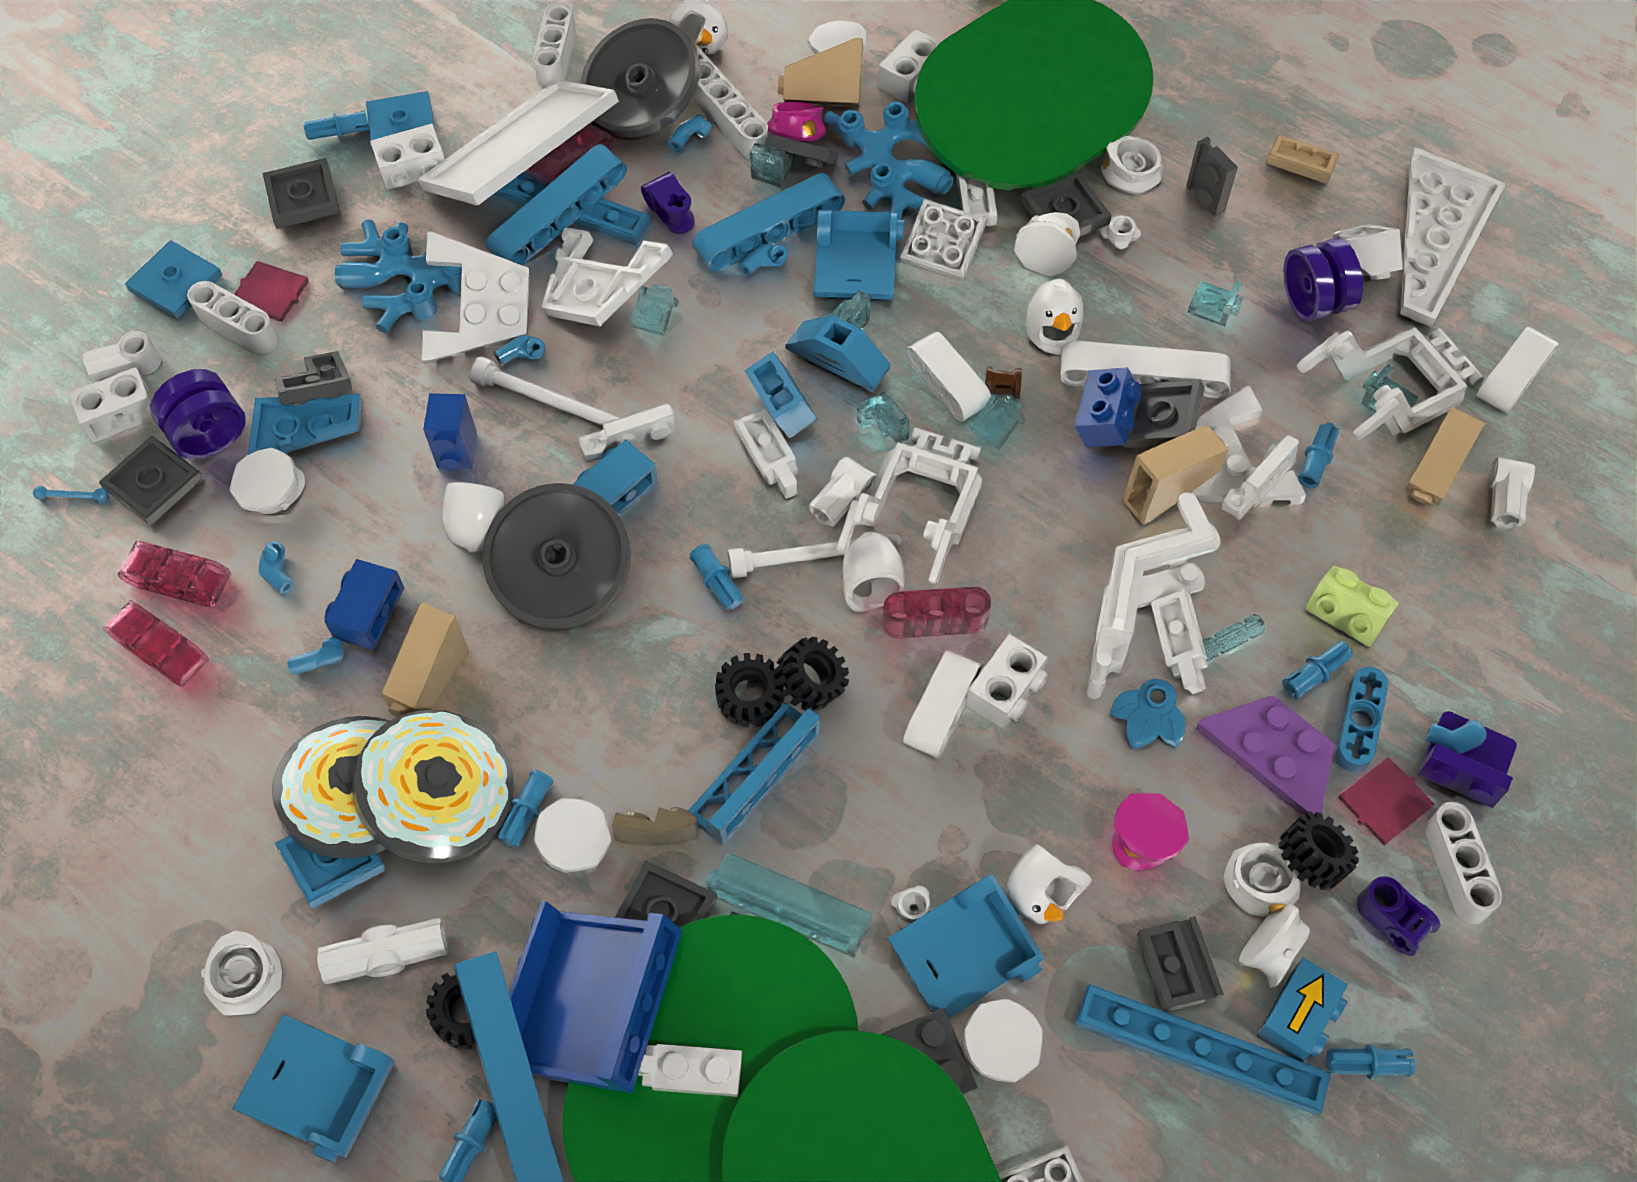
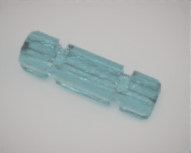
(1233, 636)

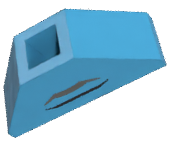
(840, 349)

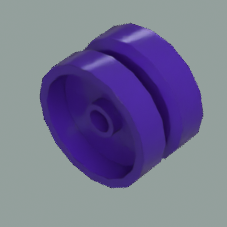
(1323, 279)
(197, 414)

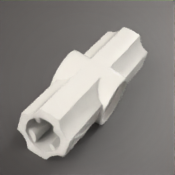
(382, 951)

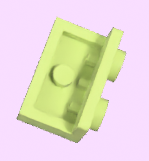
(1351, 605)

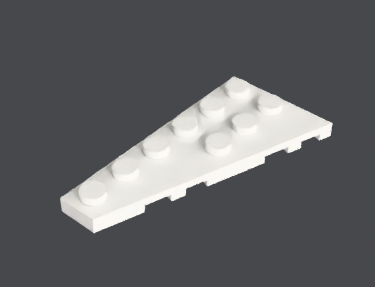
(1442, 225)

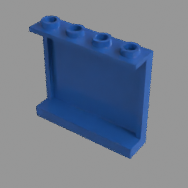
(591, 994)

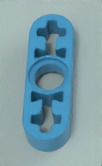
(1350, 730)

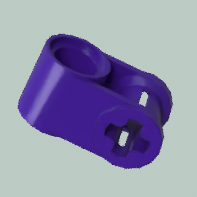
(669, 202)
(1400, 915)

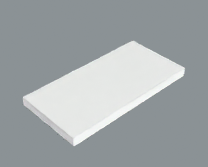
(517, 141)

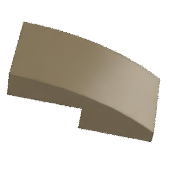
(669, 827)

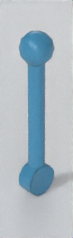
(100, 495)

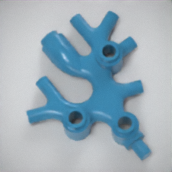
(876, 152)
(395, 259)

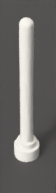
(485, 373)
(743, 562)

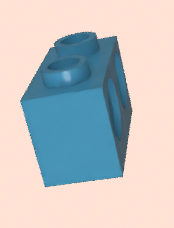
(780, 394)

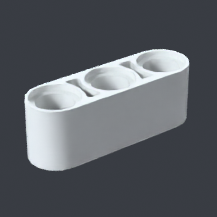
(554, 44)
(233, 317)
(1517, 369)
(948, 376)
(941, 704)
(1458, 880)

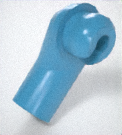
(686, 129)
(327, 655)

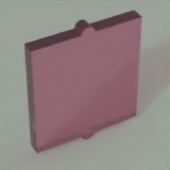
(271, 289)
(1386, 801)

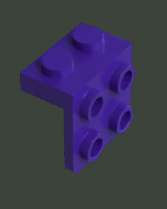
(1476, 773)

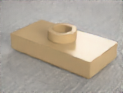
(1302, 158)

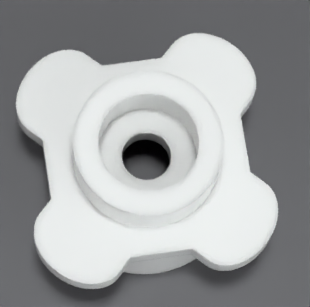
(1121, 231)
(914, 896)

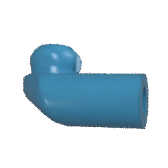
(763, 256)
(521, 347)
(272, 567)
(1459, 740)

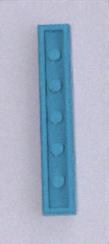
(602, 217)
(1203, 1049)
(507, 1070)

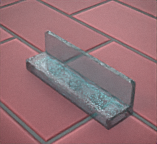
(790, 903)

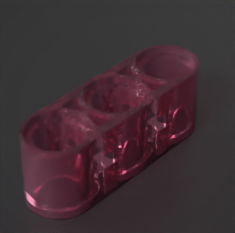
(568, 153)
(174, 574)
(950, 601)
(155, 643)

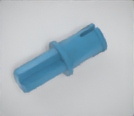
(336, 125)
(1318, 455)
(716, 576)
(1317, 670)
(525, 808)
(1371, 1061)
(469, 1142)

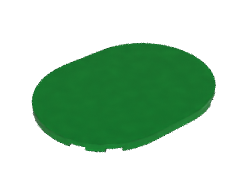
(1032, 91)
(729, 988)
(854, 1113)

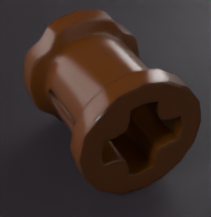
(1004, 382)

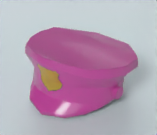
(797, 121)
(1148, 831)

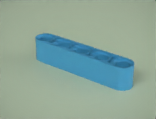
(557, 206)
(767, 222)

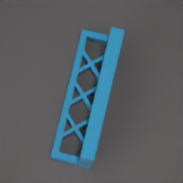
(762, 776)

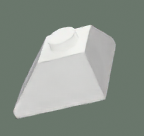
(1376, 249)

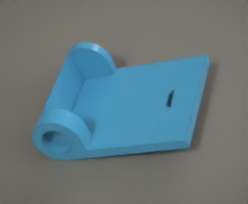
(856, 253)
(971, 945)
(314, 1087)

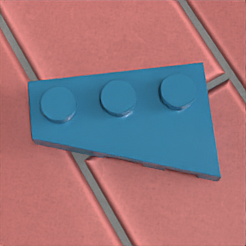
(302, 425)

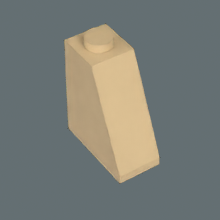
(826, 77)
(1444, 457)
(1172, 469)
(425, 661)

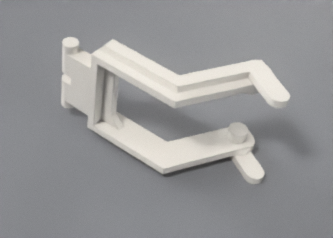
(1432, 358)
(932, 461)
(1132, 590)

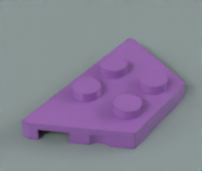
(1275, 749)

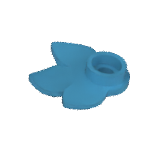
(1150, 719)

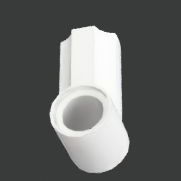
(130, 352)
(846, 484)
(1510, 485)

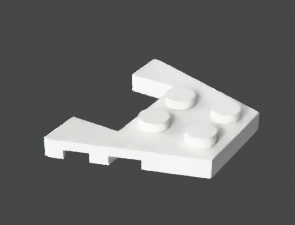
(595, 290)
(491, 299)
(1235, 410)

